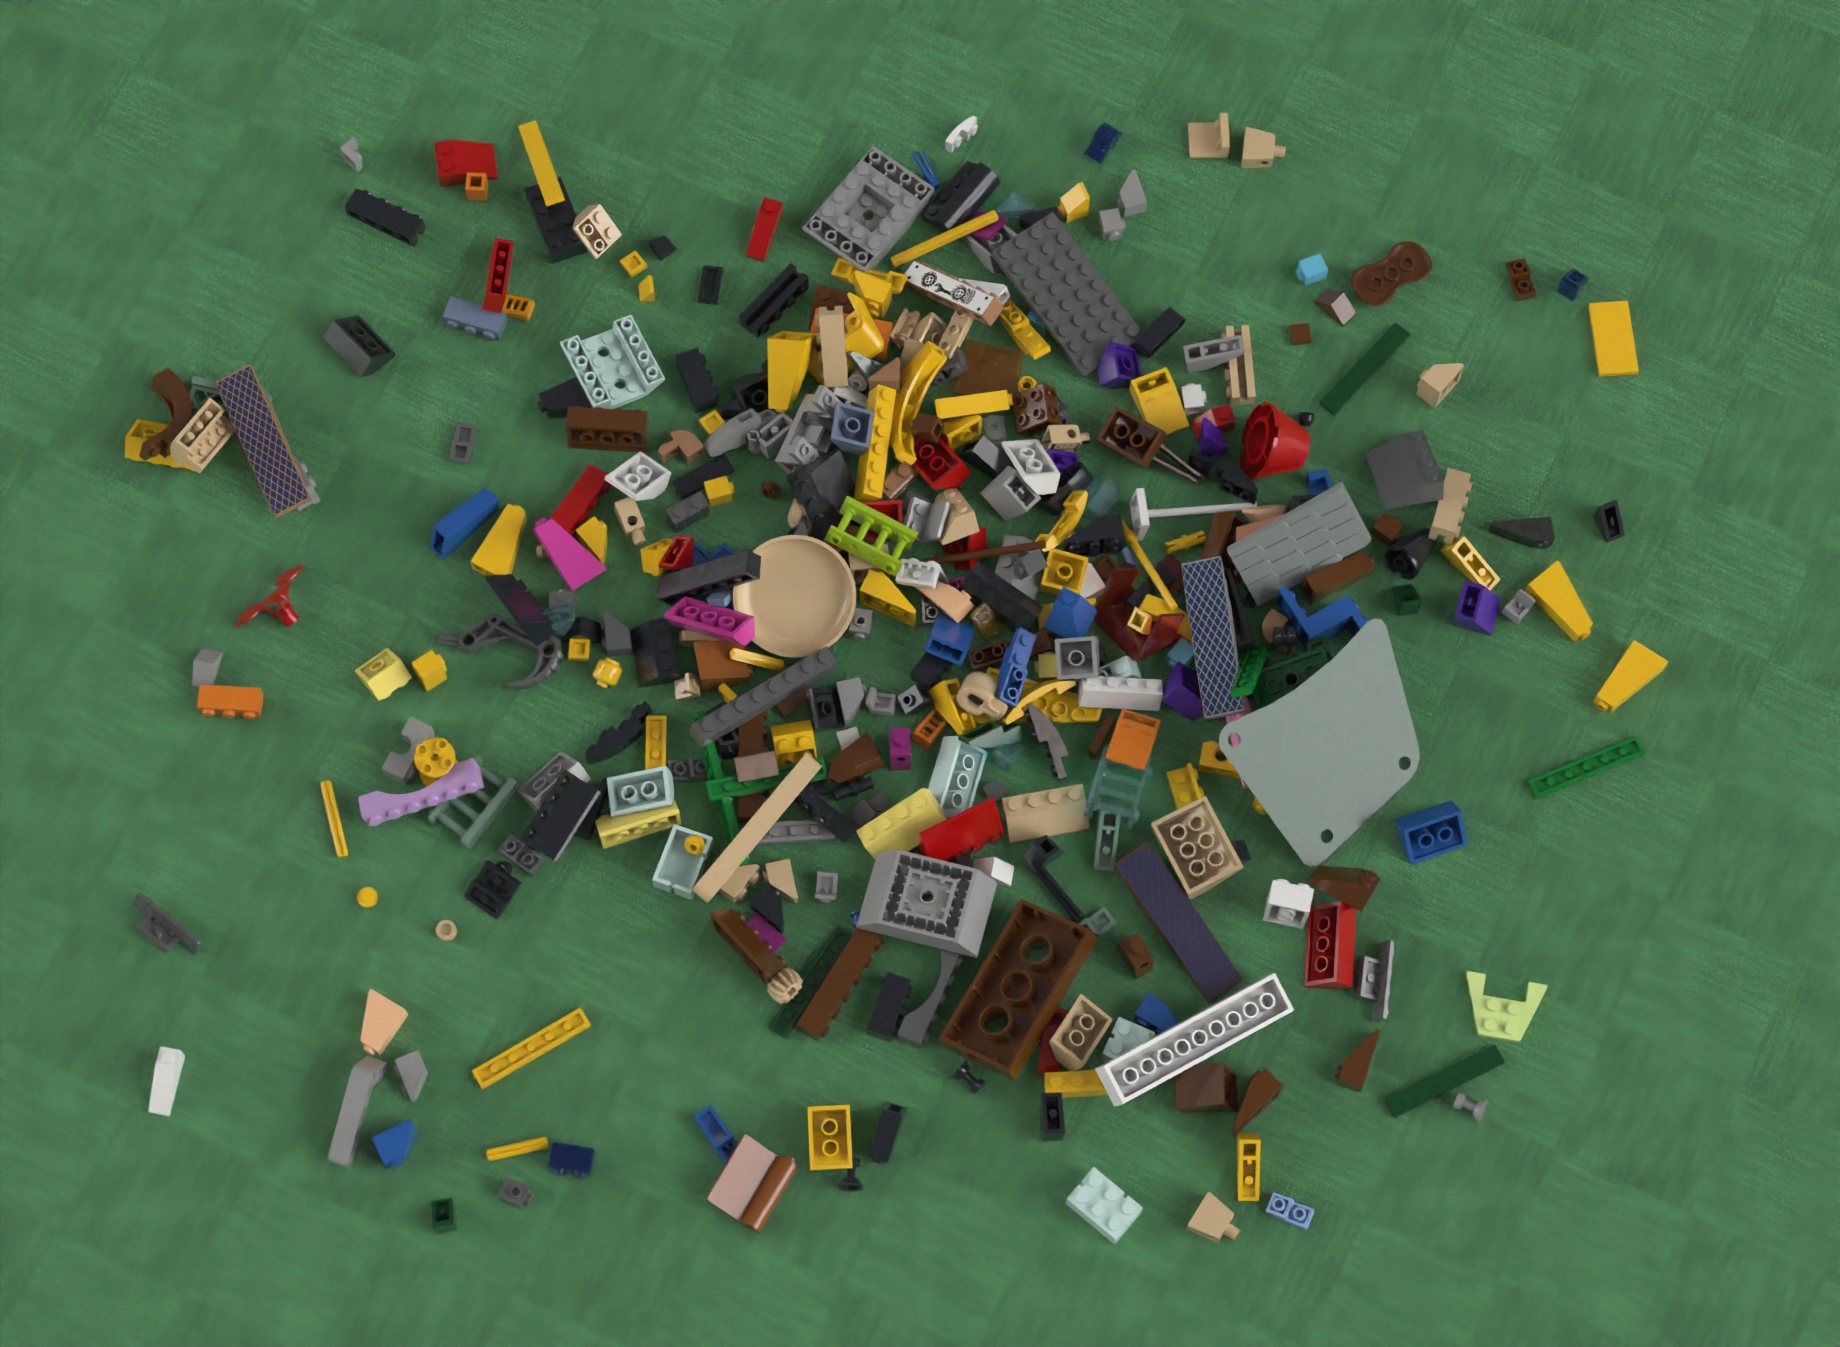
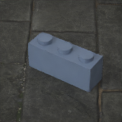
(474, 320)

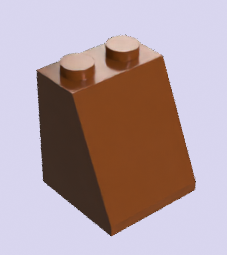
(717, 666)

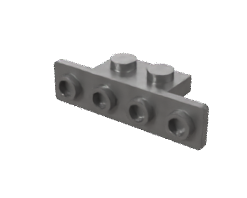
(162, 929)
(1375, 980)

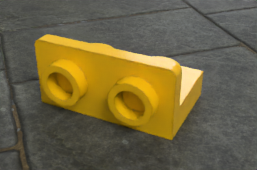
(1184, 785)

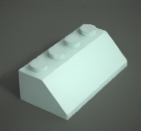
(956, 775)

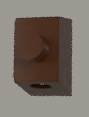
(1135, 954)

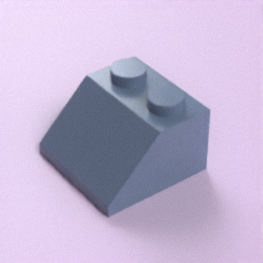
(852, 428)

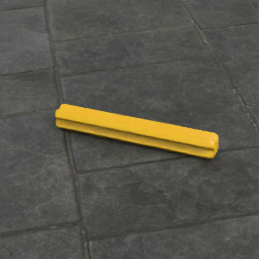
(334, 819)

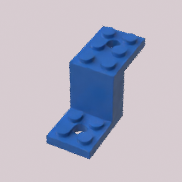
(1327, 622)

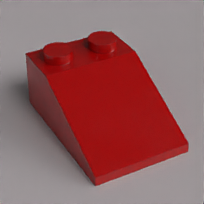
(458, 157)

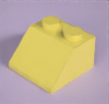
(383, 674)

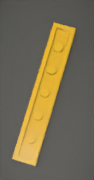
(541, 163)
(531, 1048)

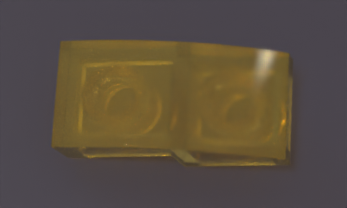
(985, 622)

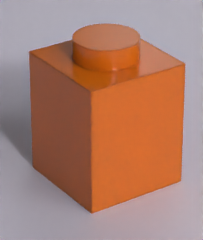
(476, 186)

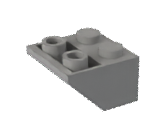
(1010, 494)

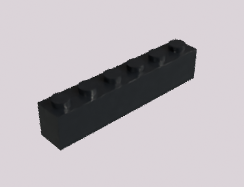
(709, 577)

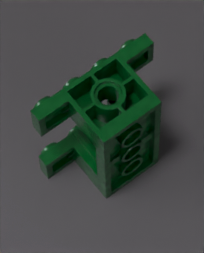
(1275, 679)

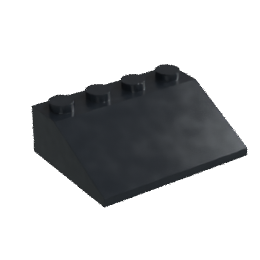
(821, 491)

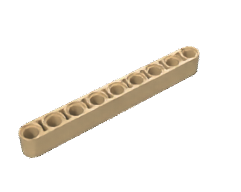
(756, 827)

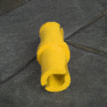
(1185, 542)

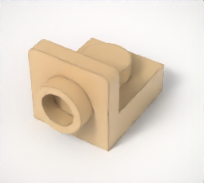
(687, 687)

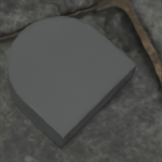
(994, 789)

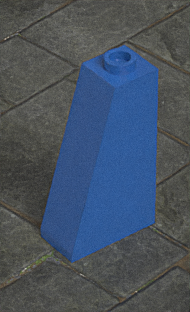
(463, 522)

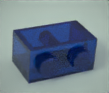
(571, 1160)

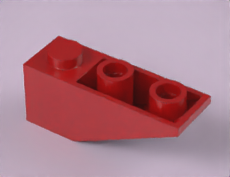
(1047, 1059)

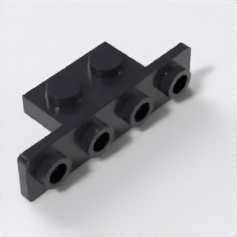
(825, 814)

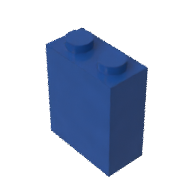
(949, 639)

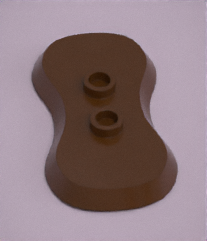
(1379, 281)

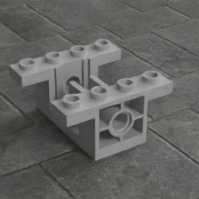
(807, 441)

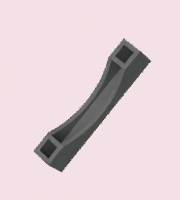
(917, 1023)

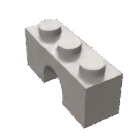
(403, 766)

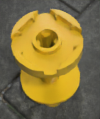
(434, 759)

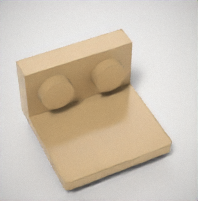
(1209, 138)

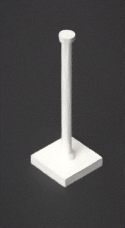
(1140, 514)

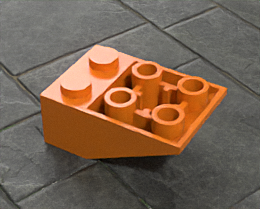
(1133, 739)

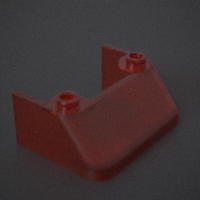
(1115, 614)

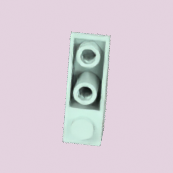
(1123, 667)

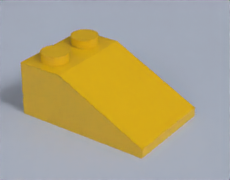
(884, 597)
(830, 1137)

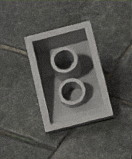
(983, 248)

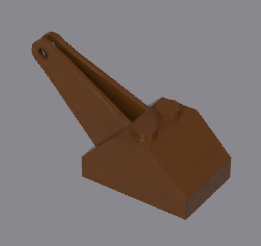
(1138, 442)

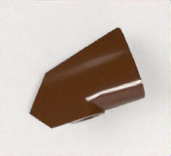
(855, 761)

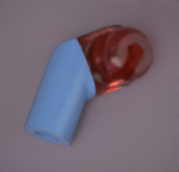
(1129, 561)

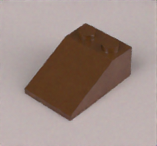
(1346, 884)
(1260, 1094)

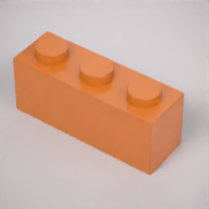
(230, 701)

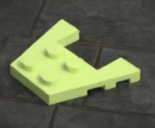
(1502, 1017)

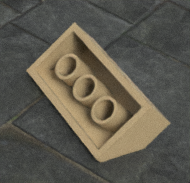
(1045, 813)

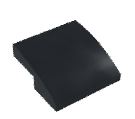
(492, 889)

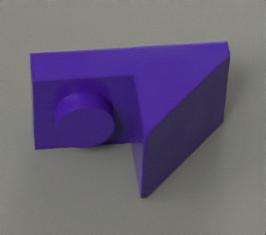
(1062, 459)

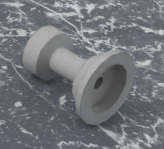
(1477, 1109)

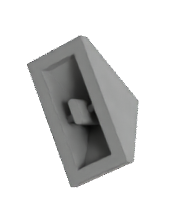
(206, 667)

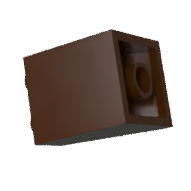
(1206, 1089)

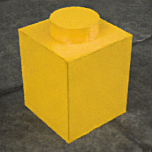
(719, 491)

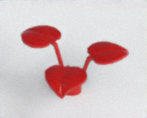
(284, 611)

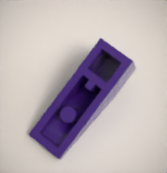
(1211, 439)

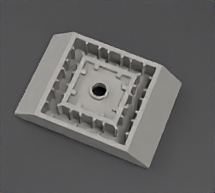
(874, 187)
(948, 922)

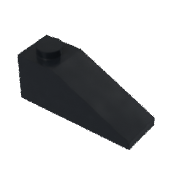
(588, 825)

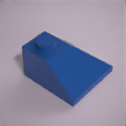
(1070, 615)
(395, 1143)

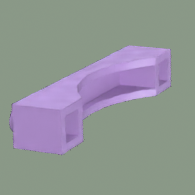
(461, 779)

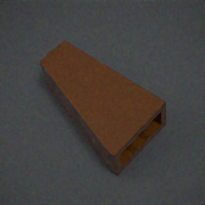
(1336, 577)

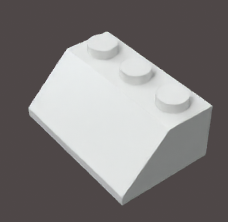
(1033, 465)

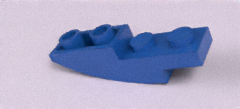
(1013, 667)

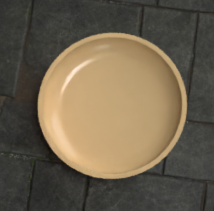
(801, 596)

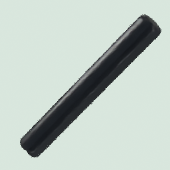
(1058, 893)

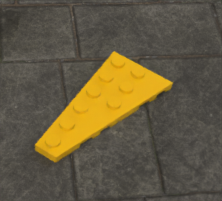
(1057, 707)

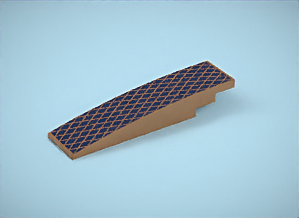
(263, 440)

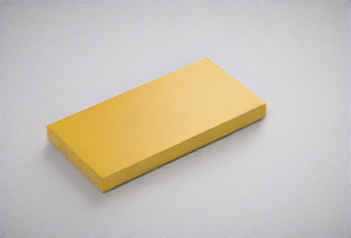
(1613, 338)

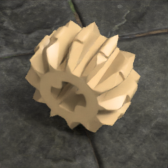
(784, 985)

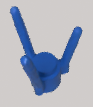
(929, 178)

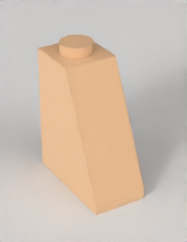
(380, 1023)

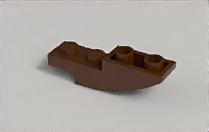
(992, 654)

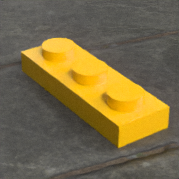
(656, 741)

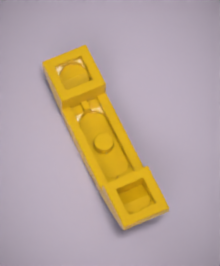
(845, 272)
(1074, 509)
(1157, 606)
(1033, 693)

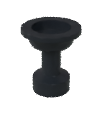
(962, 1072)
(851, 1183)

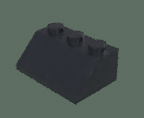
(654, 653)

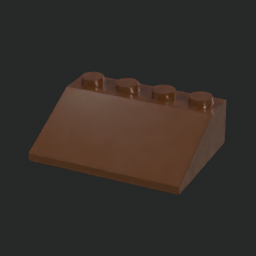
(747, 944)

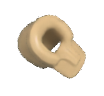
(978, 697)

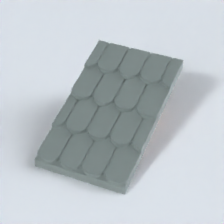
(1297, 543)

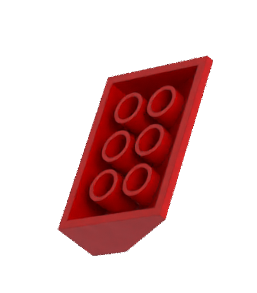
(962, 832)

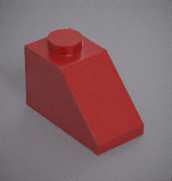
(1220, 416)

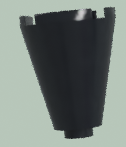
(1410, 553)

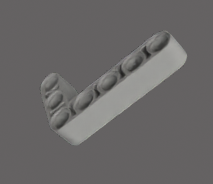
(354, 1106)

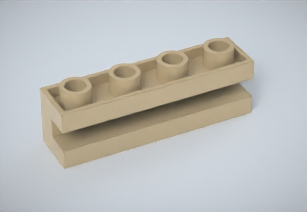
(832, 347)
(1240, 370)
(1448, 510)

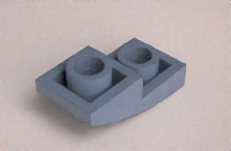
(721, 598)

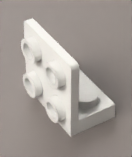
(920, 574)

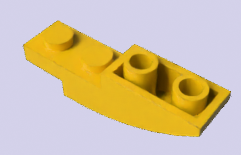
(1022, 332)

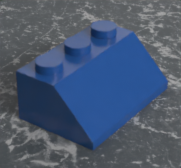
(1431, 832)

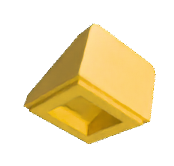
(646, 290)
(1140, 621)

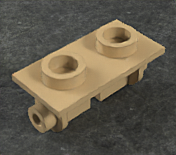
(903, 327)

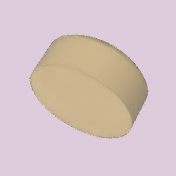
(446, 930)

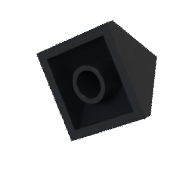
(824, 709)

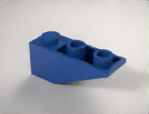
(1155, 1015)

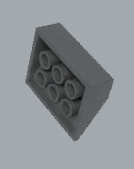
(1406, 471)

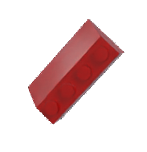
(1330, 946)

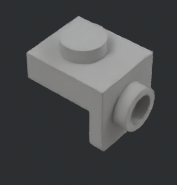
(1518, 606)
(880, 702)
(826, 886)

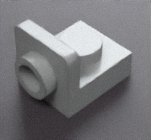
(350, 155)

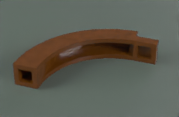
(178, 402)

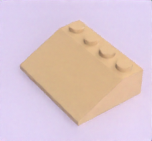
(1196, 847)

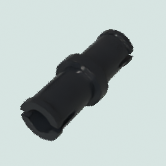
(852, 789)

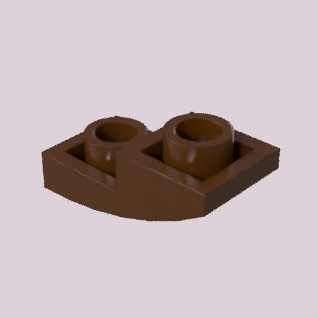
(1520, 279)

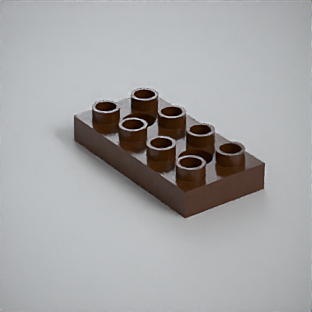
(1018, 989)

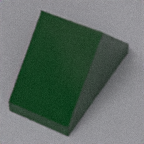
(1406, 599)
(443, 1216)

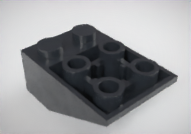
(1098, 537)

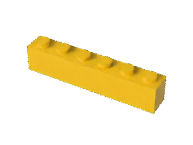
(873, 462)

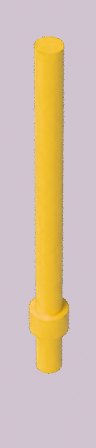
(1130, 538)

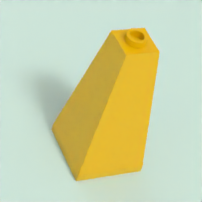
(787, 365)

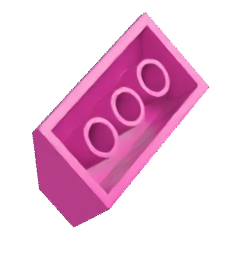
(712, 621)

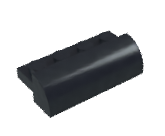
(962, 196)

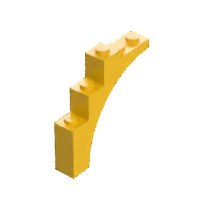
(915, 382)

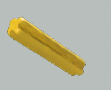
(756, 659)
(517, 1148)

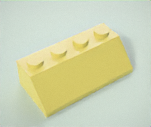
(901, 824)
(636, 825)

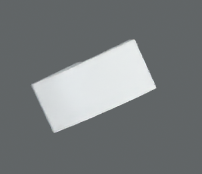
(962, 131)

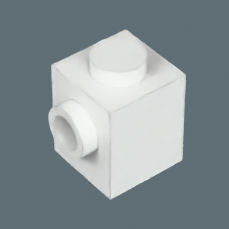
(1192, 399)

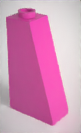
(568, 556)

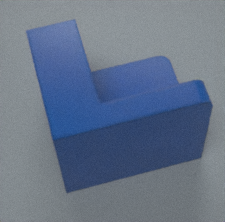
(1318, 482)

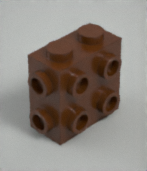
(1035, 409)

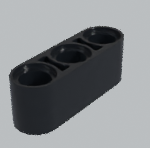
(1159, 332)
(1074, 478)

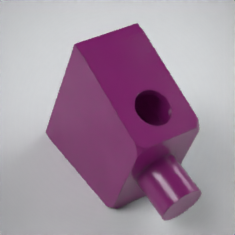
(900, 747)

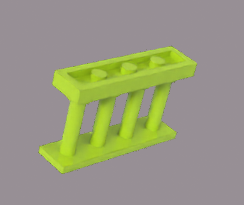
(877, 522)

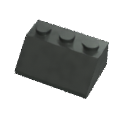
(358, 345)

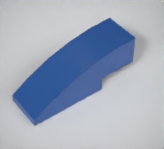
(716, 1132)

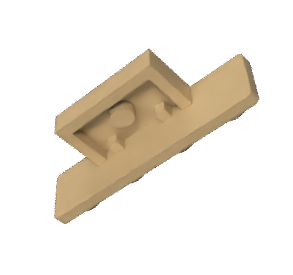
(955, 333)

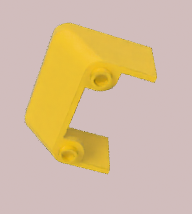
(861, 337)

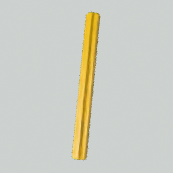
(944, 238)

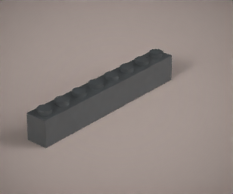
(763, 697)

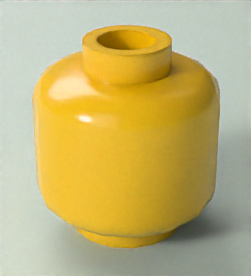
(607, 672)

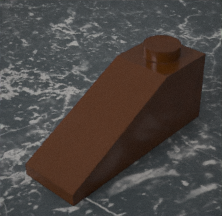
(1355, 1067)

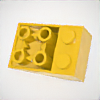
(1159, 401)

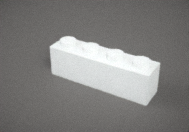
(1120, 693)

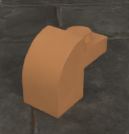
(683, 443)
(1272, 620)

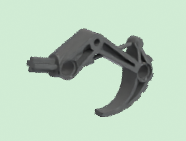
(486, 633)

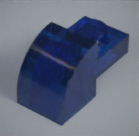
(1103, 141)

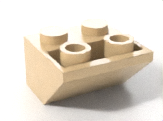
(596, 229)

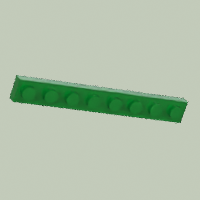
(713, 767)

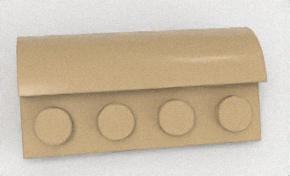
(202, 437)

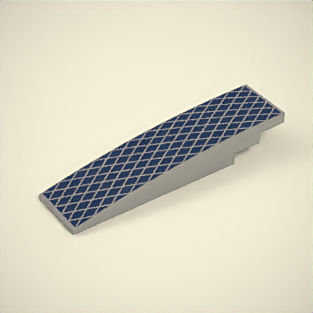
(1212, 636)

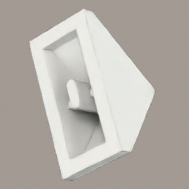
(1092, 584)
(995, 869)

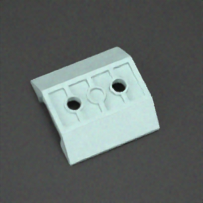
(627, 362)

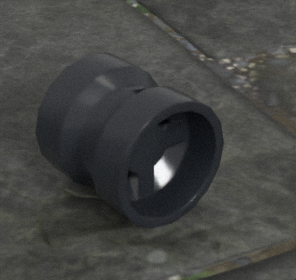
(1284, 636)

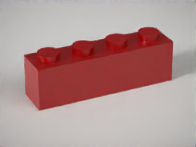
(497, 275)
(581, 499)

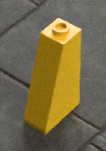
(973, 404)
(502, 543)
(1560, 601)
(1632, 673)

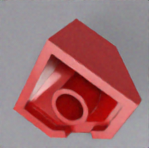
(967, 544)

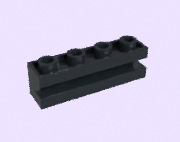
(385, 217)
(774, 300)

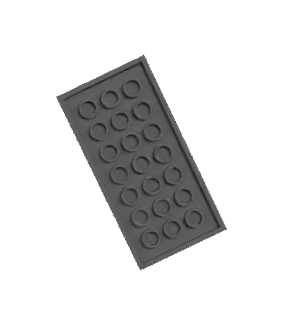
(1066, 292)

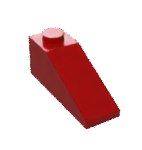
(764, 229)

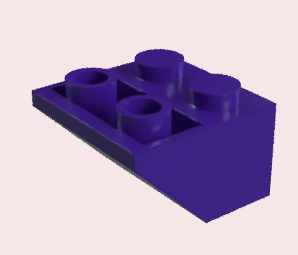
(1476, 608)

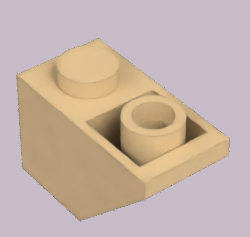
(739, 881)

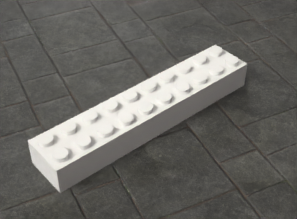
(1194, 1039)

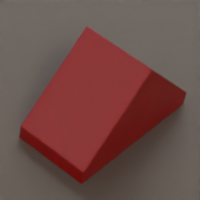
(679, 553)

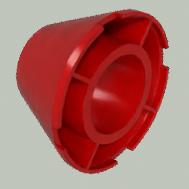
(1272, 443)

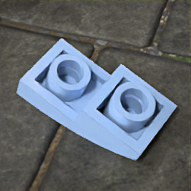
(1290, 1211)

